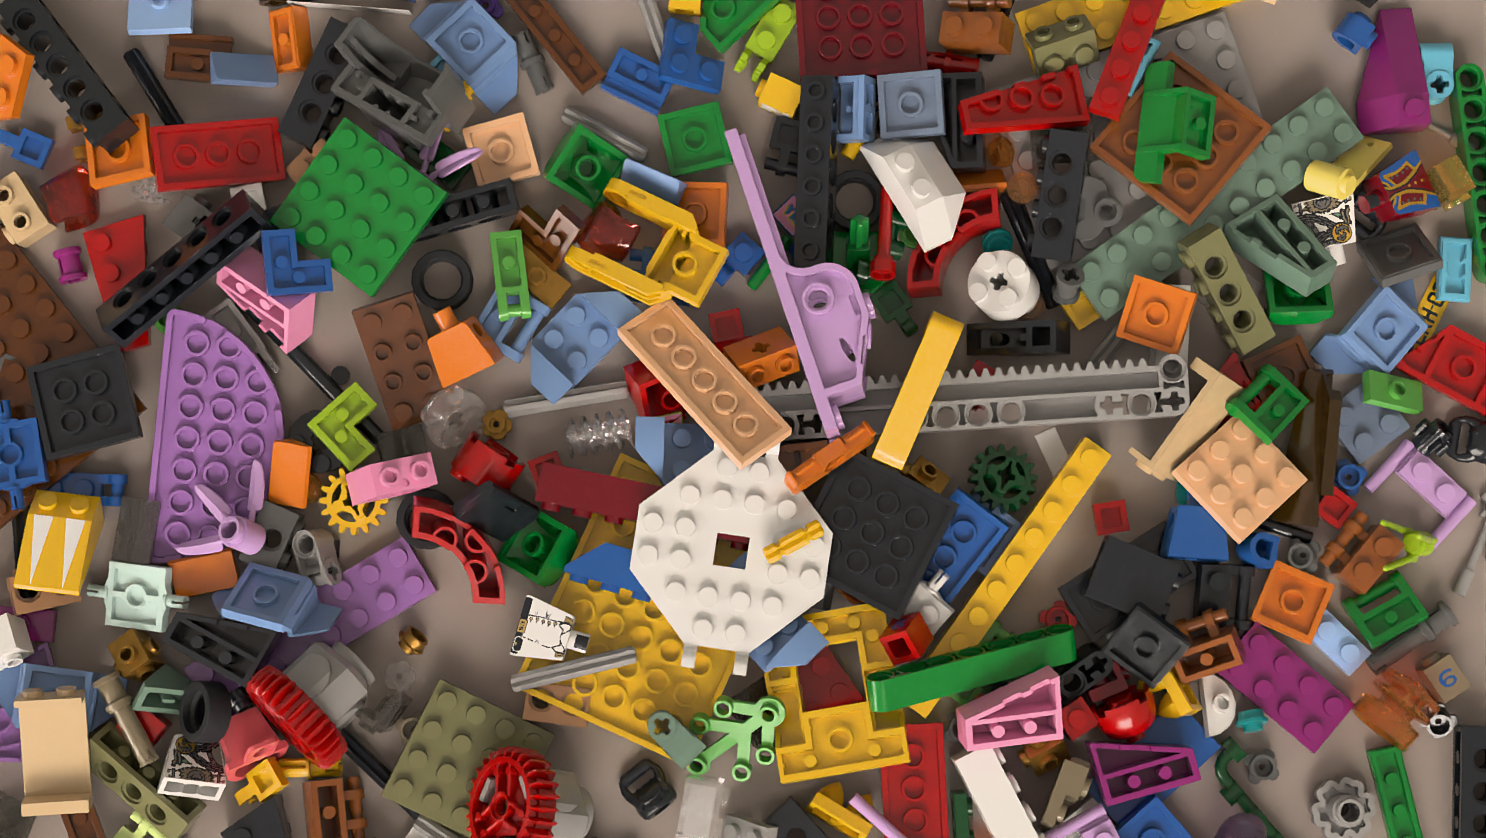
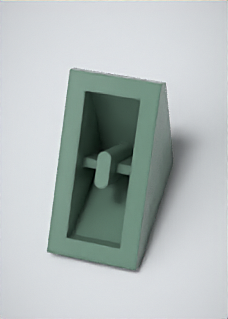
(162, 691)

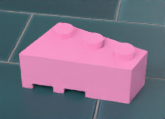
(285, 316)

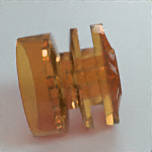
(1396, 708)

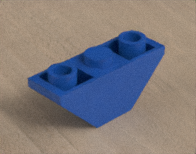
(609, 566)

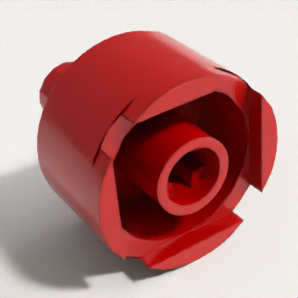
(485, 462)

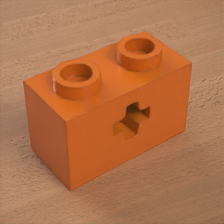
(764, 356)

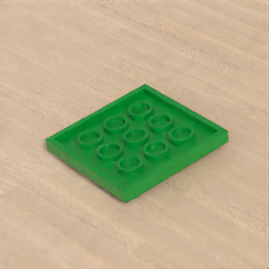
(359, 207)

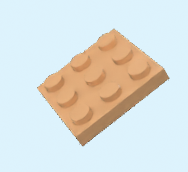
(1239, 478)

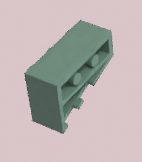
(1281, 246)

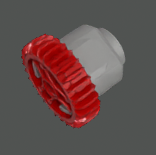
(314, 699)
(526, 798)

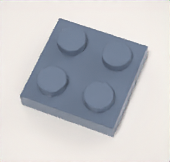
(911, 104)
(1367, 427)

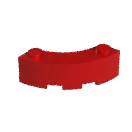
(977, 216)
(436, 522)

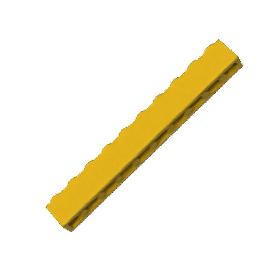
(1020, 553)

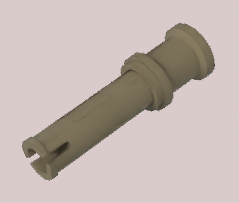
(119, 705)

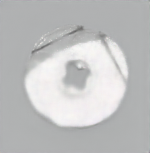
(442, 405)

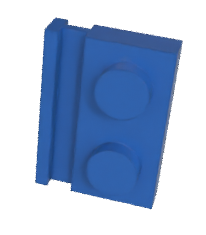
(636, 82)

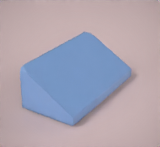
(243, 69)
(653, 181)

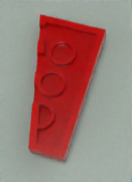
(1040, 104)
(117, 257)

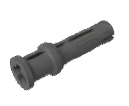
(1400, 646)

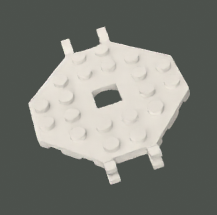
(721, 603)

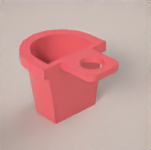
(249, 743)

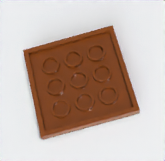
(1186, 182)

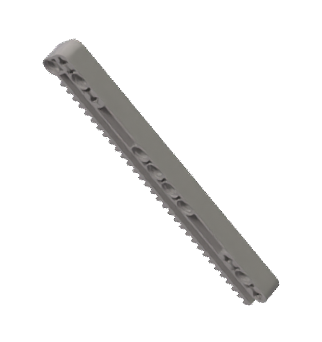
(1041, 396)

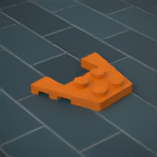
(14, 76)

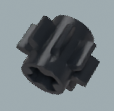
(1432, 437)

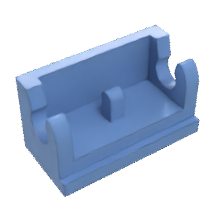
(857, 109)

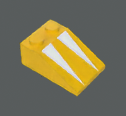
(58, 542)

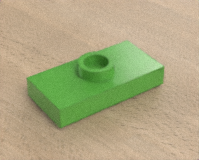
(1392, 392)

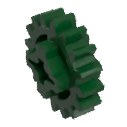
(991, 477)

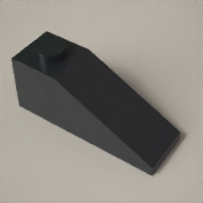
(1019, 338)

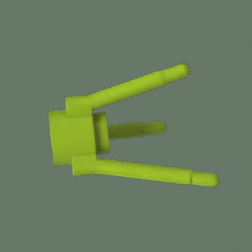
(1416, 544)

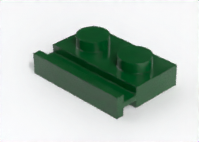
(961, 808)

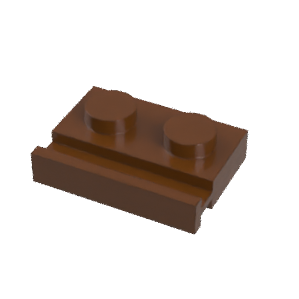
(190, 55)

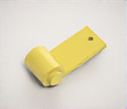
(1347, 171)

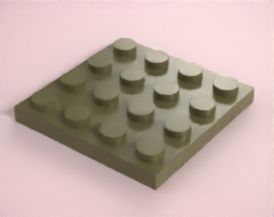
(448, 747)

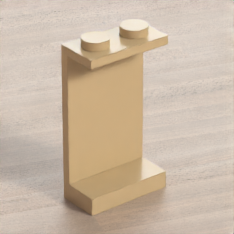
(1194, 426)
(54, 751)

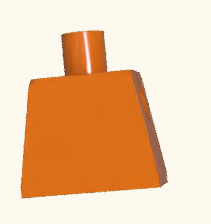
(460, 347)

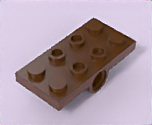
(399, 356)

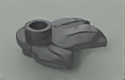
(1090, 219)

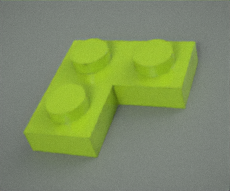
(337, 425)

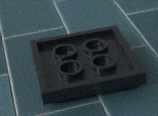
(84, 402)

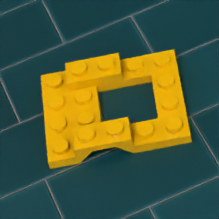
(840, 736)

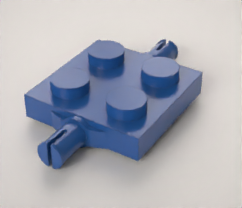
(21, 455)

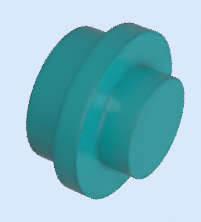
(996, 240)
(1251, 720)

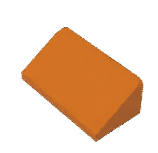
(291, 38)
(979, 181)
(290, 473)
(204, 573)

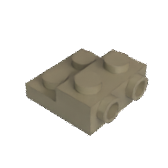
(1068, 787)

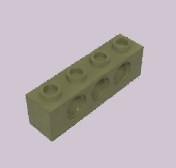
(1254, 325)
(119, 769)

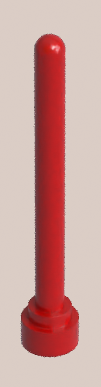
(882, 266)

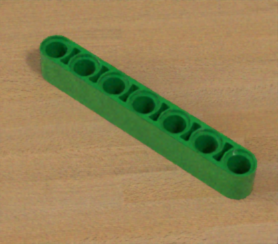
(1469, 157)
(970, 667)

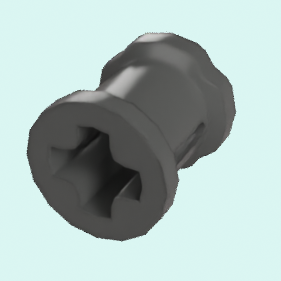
(1069, 278)

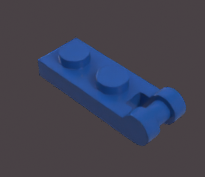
(93, 485)

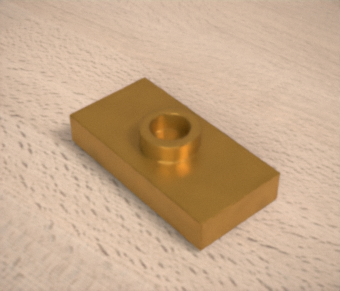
(544, 282)

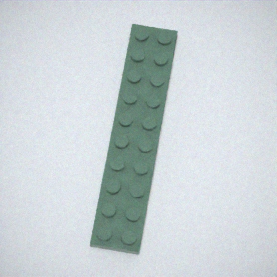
(1149, 247)

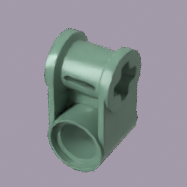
(678, 742)

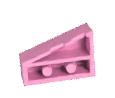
(1013, 714)

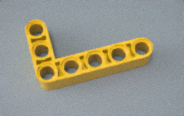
(918, 390)

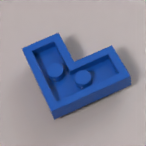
(682, 65)
(285, 273)

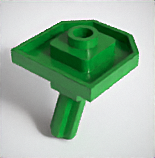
(855, 244)

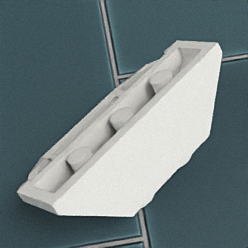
(919, 186)

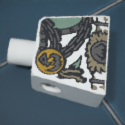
(1330, 222)
(193, 770)

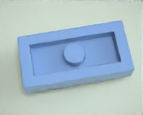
(1339, 644)

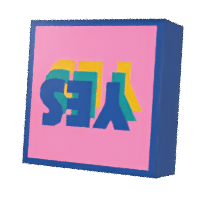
(786, 215)

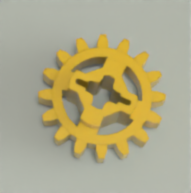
(361, 515)

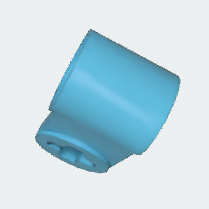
(1438, 69)

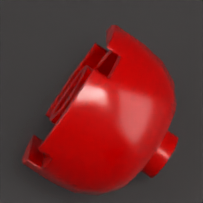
(1126, 713)

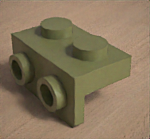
(1063, 45)

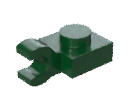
(893, 305)

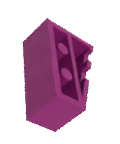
(1139, 769)

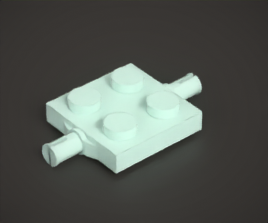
(138, 596)

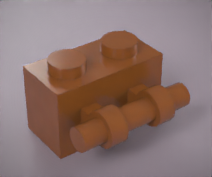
(977, 31)
(1366, 559)
(1211, 651)
(326, 808)

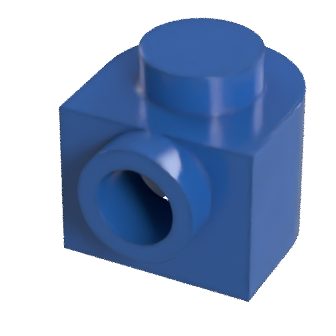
(1355, 32)
(1258, 550)

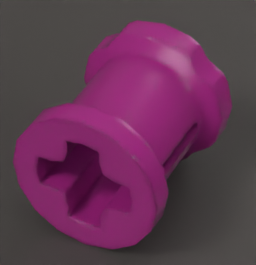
(70, 265)

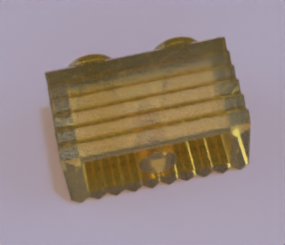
(1450, 182)

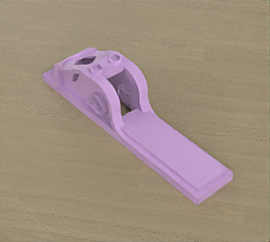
(821, 334)

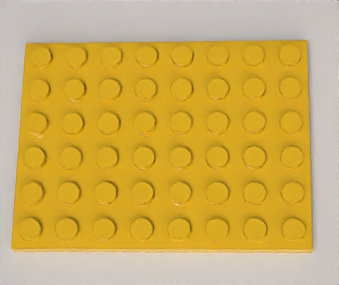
(631, 693)

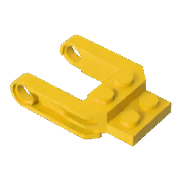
(681, 264)

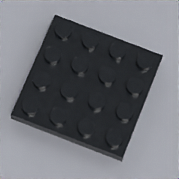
(881, 532)

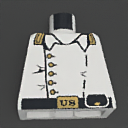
(546, 632)

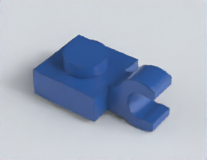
(28, 147)
(742, 258)

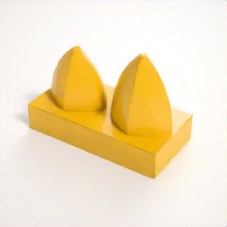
(1179, 698)
(829, 808)

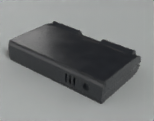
(495, 511)

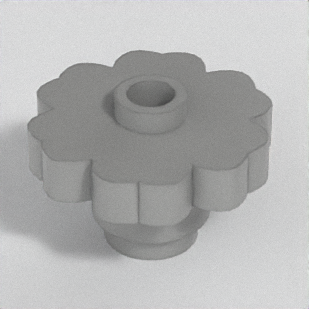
(1331, 798)

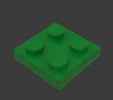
(694, 139)

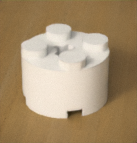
(988, 286)

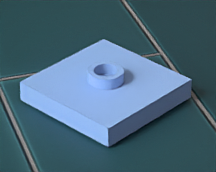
(160, 17)

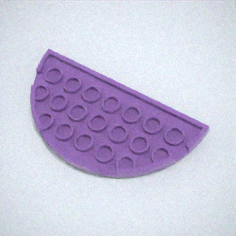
(210, 426)

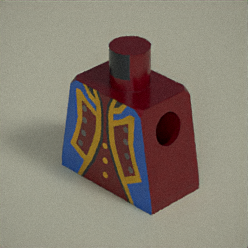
(1399, 191)

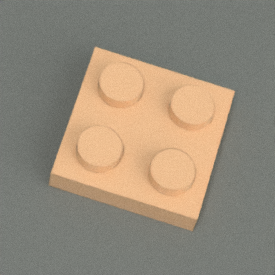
(505, 149)

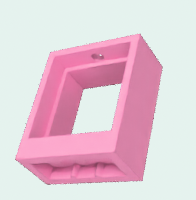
(391, 478)

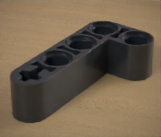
(1081, 681)

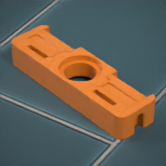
(829, 458)

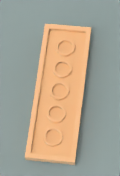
(704, 382)

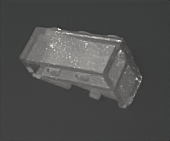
(701, 807)

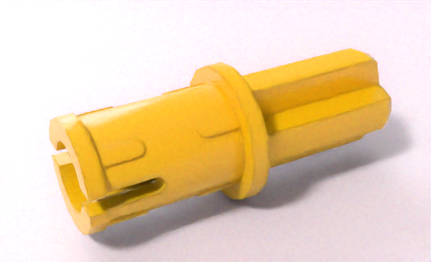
(305, 768)

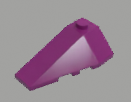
(1394, 80)

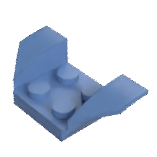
(473, 47)
(1376, 334)
(577, 340)
(670, 446)
(276, 602)
(790, 646)
(49, 678)

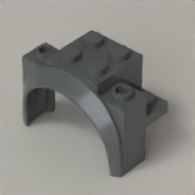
(398, 88)

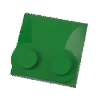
(584, 165)
(1289, 307)
(540, 550)

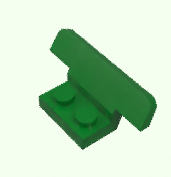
(1171, 122)

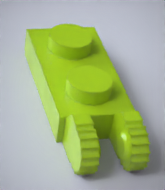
(768, 38)

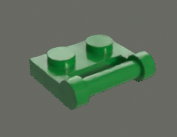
(1275, 411)
(1390, 617)

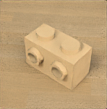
(22, 212)

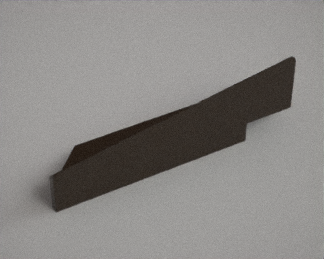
(1313, 448)

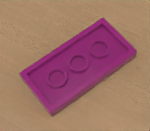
(1287, 689)

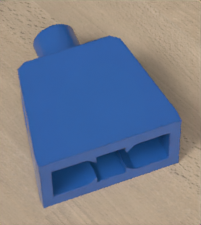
(1193, 534)

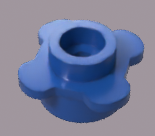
(1357, 475)

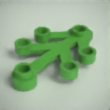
(739, 732)

